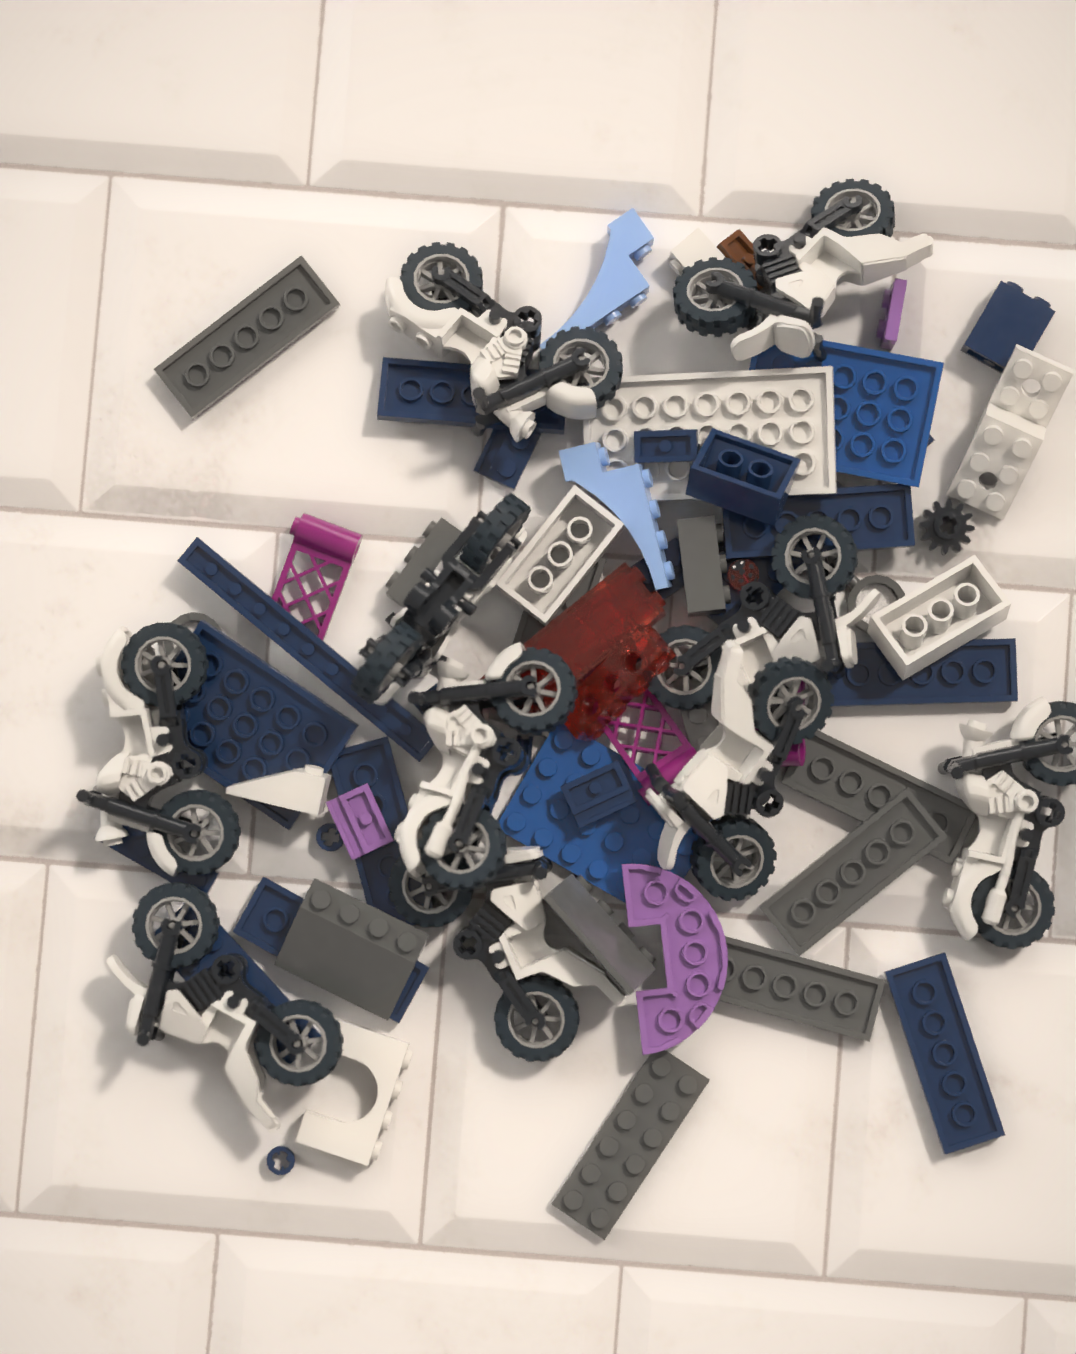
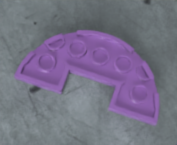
(692, 954)

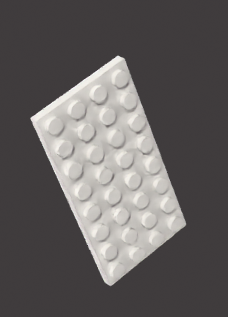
(770, 407)

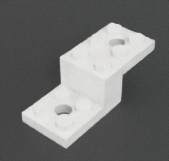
(1010, 432)

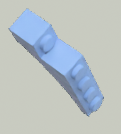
(618, 279)
(628, 496)

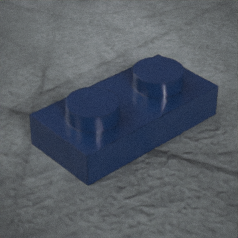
(665, 446)

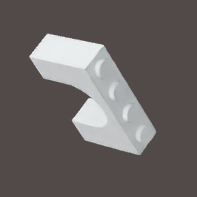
(358, 1138)

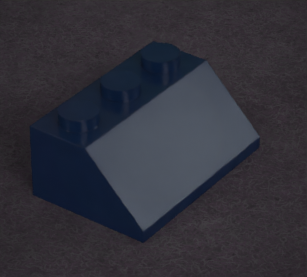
(742, 476)

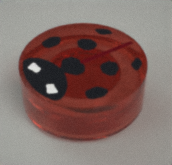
(741, 573)

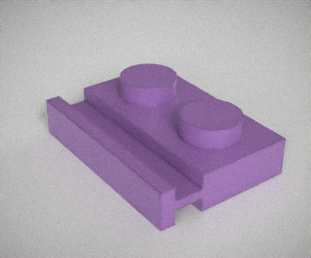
(893, 302)
(359, 821)

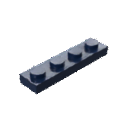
(137, 849)

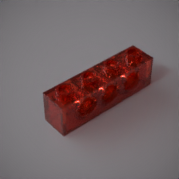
(620, 665)

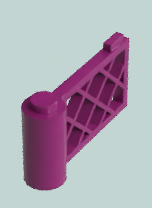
(324, 542)
(668, 765)

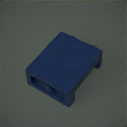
(1007, 321)

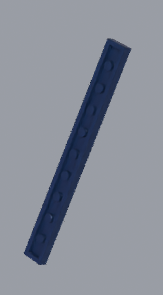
(302, 645)

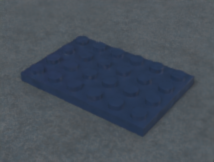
(258, 720)

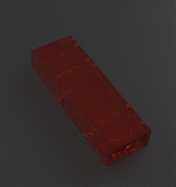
(597, 625)

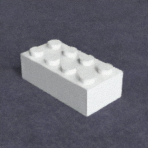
(560, 555)
(938, 617)

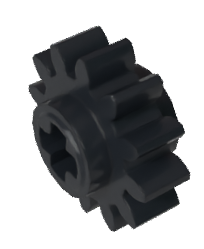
(943, 539)

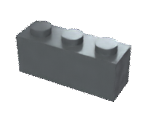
(438, 539)
(703, 566)

